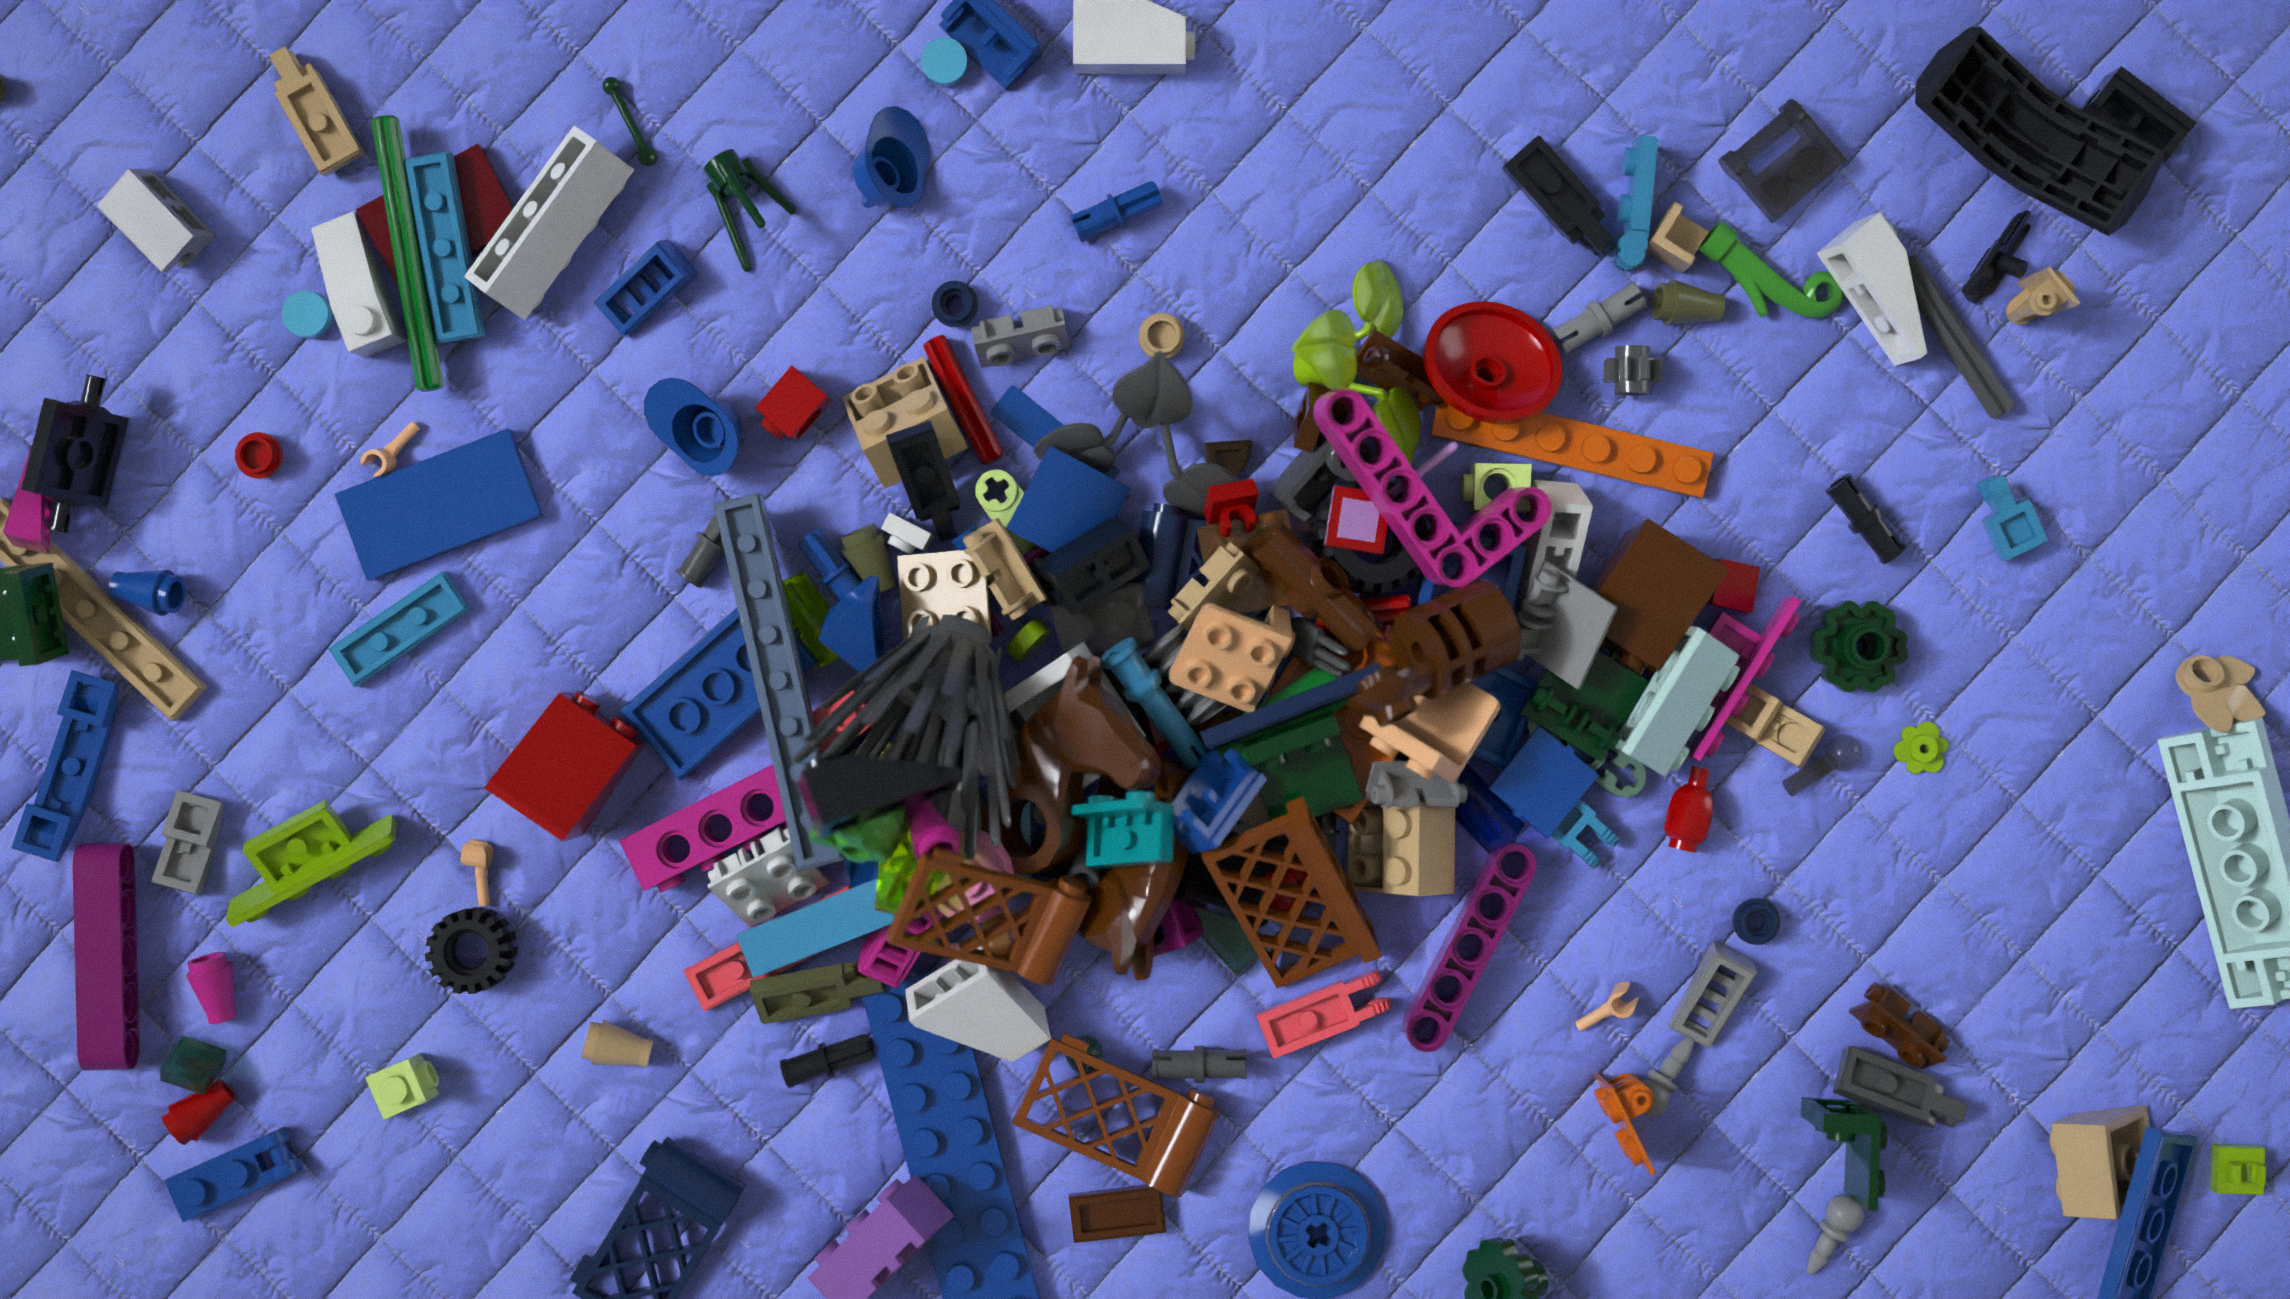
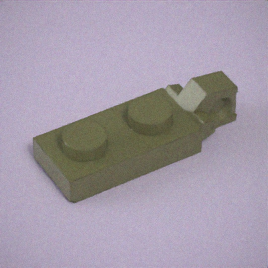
(810, 992)

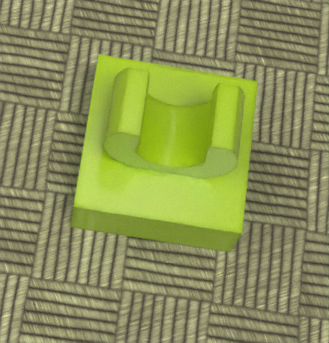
(2237, 1169)

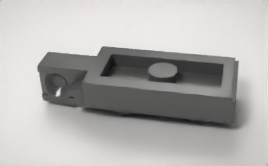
(1895, 1089)

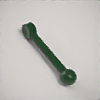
(646, 154)

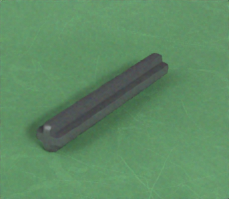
(1958, 342)

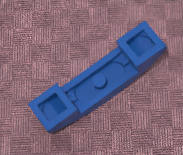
(72, 767)

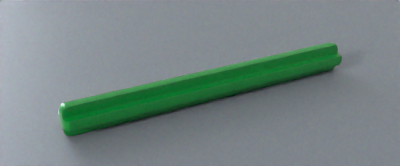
(407, 254)

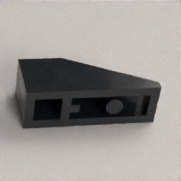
(864, 788)

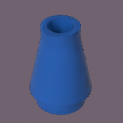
(151, 590)

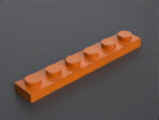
(1584, 449)

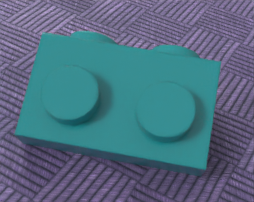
(1127, 830)

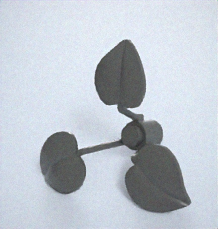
(1149, 397)

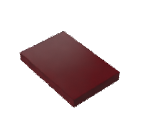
(483, 202)

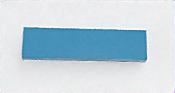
(444, 247)
(812, 929)

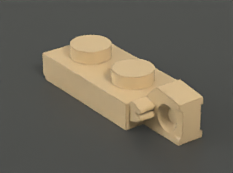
(314, 114)

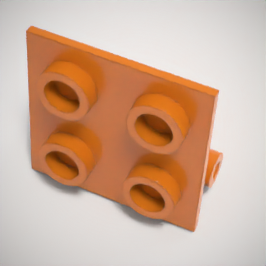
(1623, 1100)

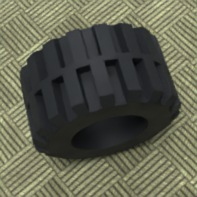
(1364, 576)

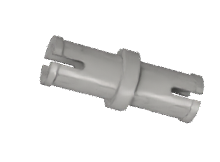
(1599, 318)

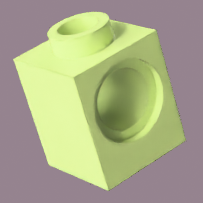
(1513, 475)

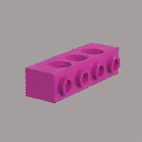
(649, 847)

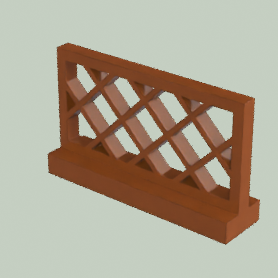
(1324, 873)

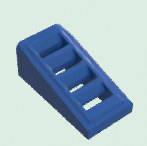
(673, 259)

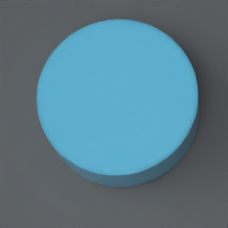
(944, 61)
(307, 314)

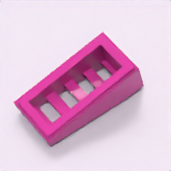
(29, 519)
(887, 962)

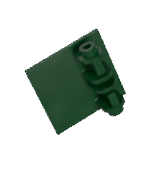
(1590, 715)

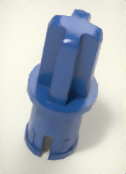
(1116, 210)
(828, 563)

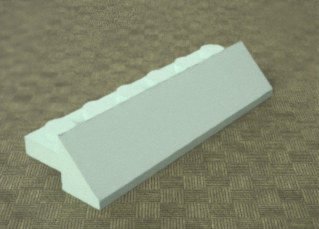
(2237, 852)

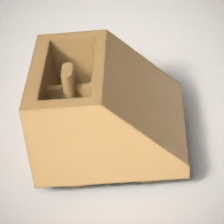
(896, 403)
(1402, 850)

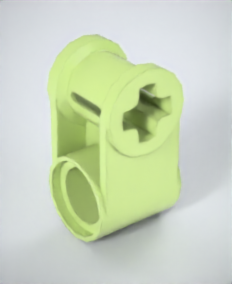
(1006, 509)

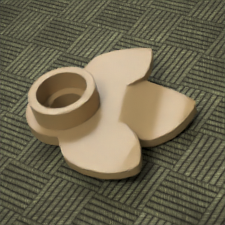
(2219, 690)

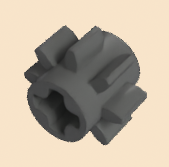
(1632, 370)

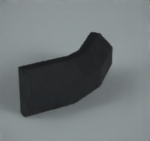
(2034, 135)

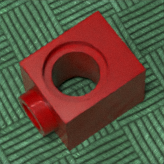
(792, 405)

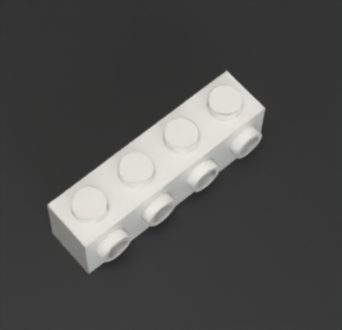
(549, 223)

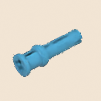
(1144, 687)

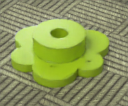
(1909, 748)

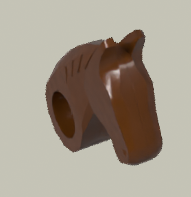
(1065, 737)
(1135, 898)

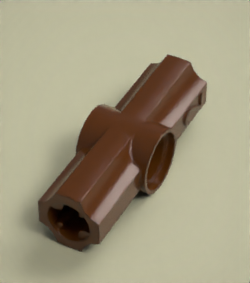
(1318, 588)

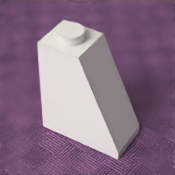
(1129, 38)
(979, 1009)

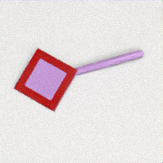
(1355, 520)

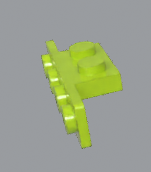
(303, 853)

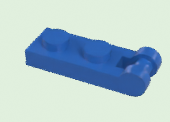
(232, 1175)

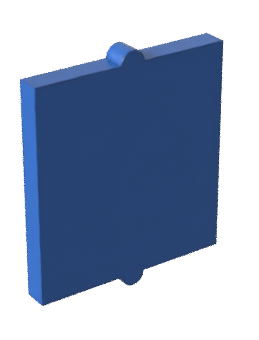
(1543, 782)

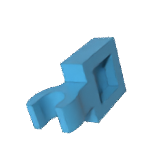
(2012, 525)

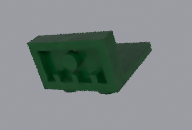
(30, 615)
(1304, 762)
(1864, 1138)

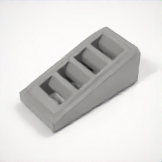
(1727, 1002)

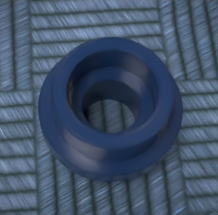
(944, 294)
(1769, 927)

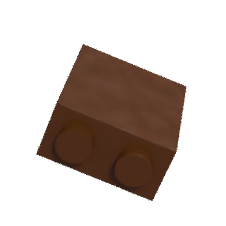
(1658, 594)

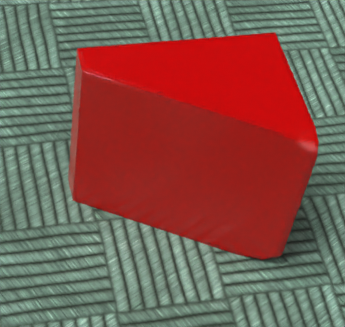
(1737, 588)

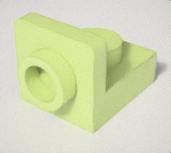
(403, 1085)

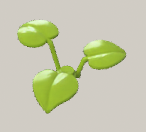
(1328, 353)

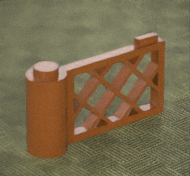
(1044, 926)
(1176, 1131)

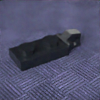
(1558, 195)
(926, 476)

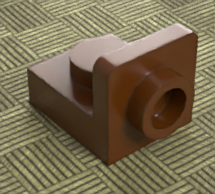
(1305, 427)

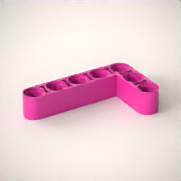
(1418, 500)

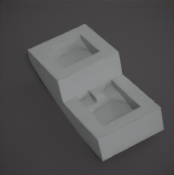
(190, 843)

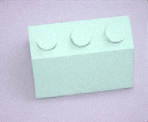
(1678, 701)

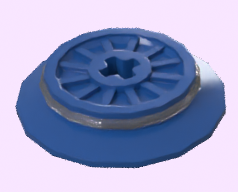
(1314, 1195)

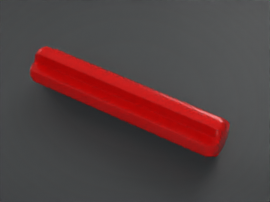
(963, 400)

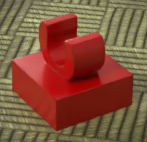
(1231, 502)

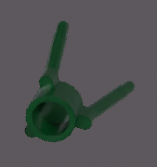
(731, 178)

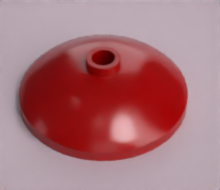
(1494, 345)

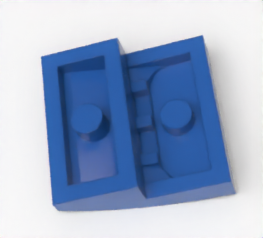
(1065, 501)

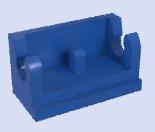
(991, 38)
(1214, 799)

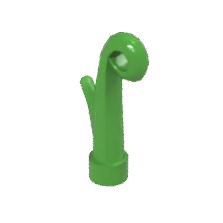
(1760, 279)

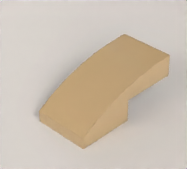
(1777, 727)

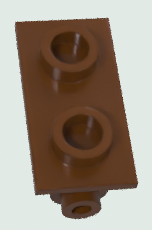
(1392, 366)
(1916, 1041)

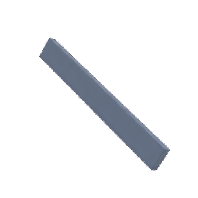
(773, 661)

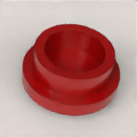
(258, 455)

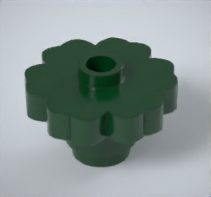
(1837, 652)
(1501, 1273)

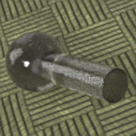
(1841, 753)

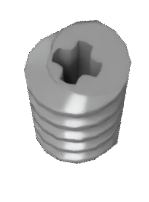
(1164, 652)

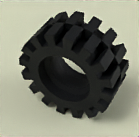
(443, 950)

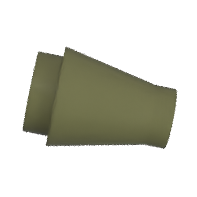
(1684, 303)
(869, 555)

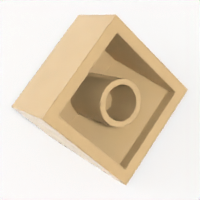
(2097, 1159)

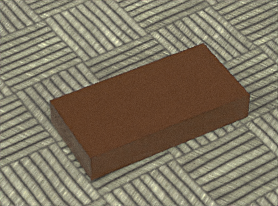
(1116, 1213)

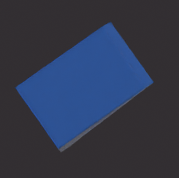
(856, 626)

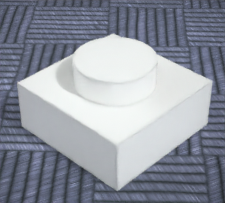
(906, 535)

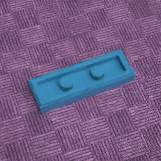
(400, 629)

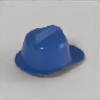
(893, 160)
(694, 426)

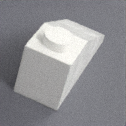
(1878, 282)
(356, 287)
(1560, 538)

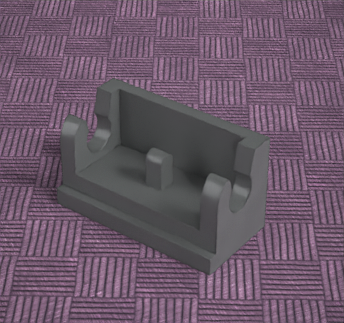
(1305, 482)

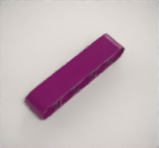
(106, 956)
(1469, 969)

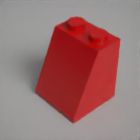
(567, 765)

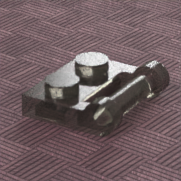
(1793, 172)

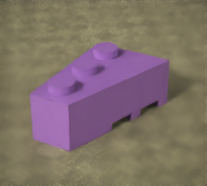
(880, 1241)

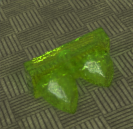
(808, 614)

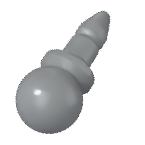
(1661, 1082)
(1842, 1217)

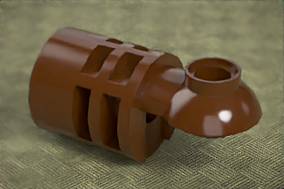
(1441, 650)

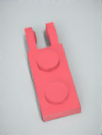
(1318, 1014)

